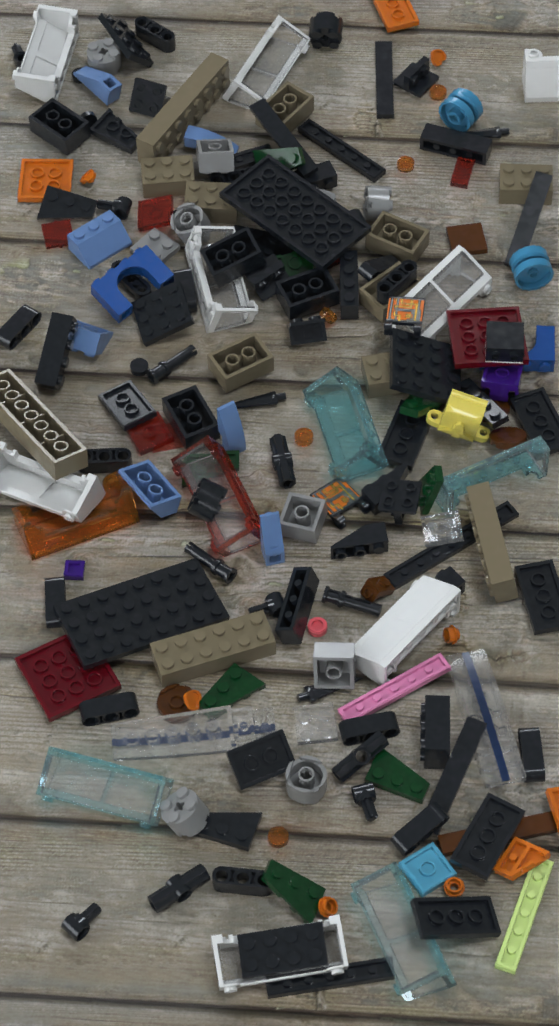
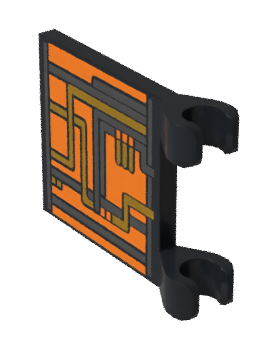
(405, 311)
(339, 499)

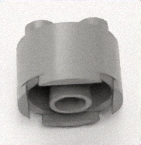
(104, 56)
(376, 200)
(185, 218)
(306, 780)
(184, 812)

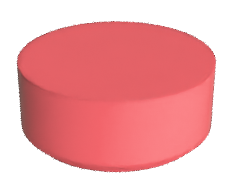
(317, 627)

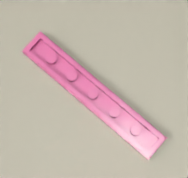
(396, 688)

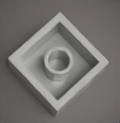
(215, 156)
(303, 517)
(334, 665)

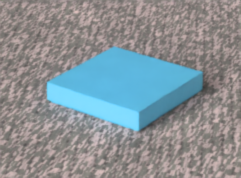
(427, 869)

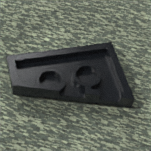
(113, 131)
(64, 204)
(232, 828)

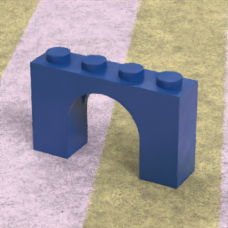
(143, 263)
(543, 353)

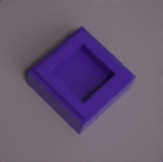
(74, 570)

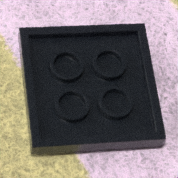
(162, 313)

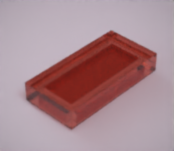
(462, 172)

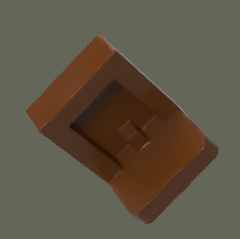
(376, 587)

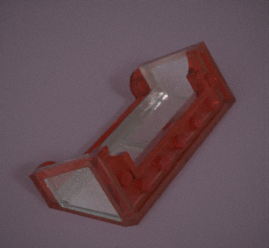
(237, 521)

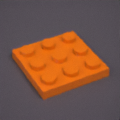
(39, 173)

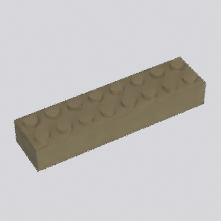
(184, 108)
(39, 429)

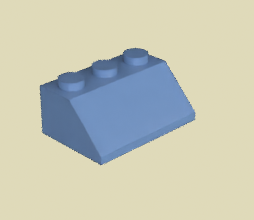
(98, 239)
(91, 339)
(152, 487)

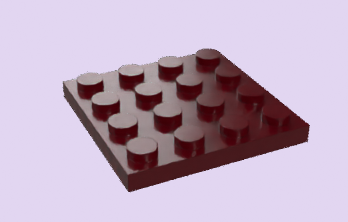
(468, 334)
(60, 680)

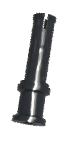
(165, 367)
(216, 566)
(342, 599)

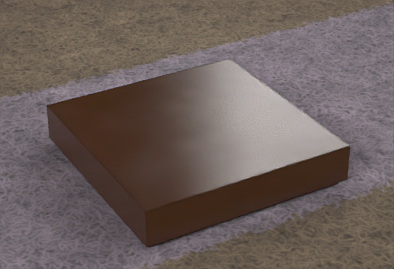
(468, 236)

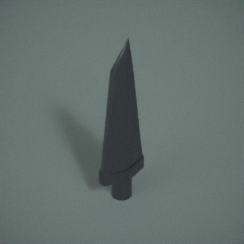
(494, 132)
(261, 400)
(315, 694)

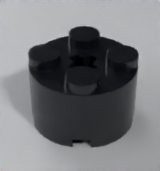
(325, 30)
(206, 500)

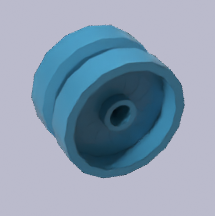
(460, 109)
(531, 268)

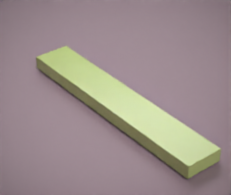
(523, 917)

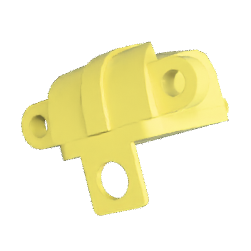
(461, 417)

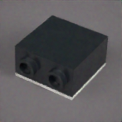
(504, 342)

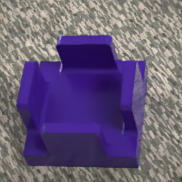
(502, 380)

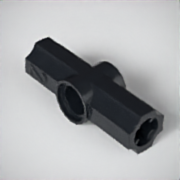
(282, 461)
(369, 748)
(178, 888)

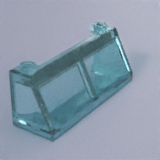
(346, 425)

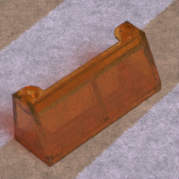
(49, 533)

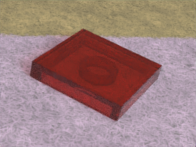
(155, 212)
(150, 435)

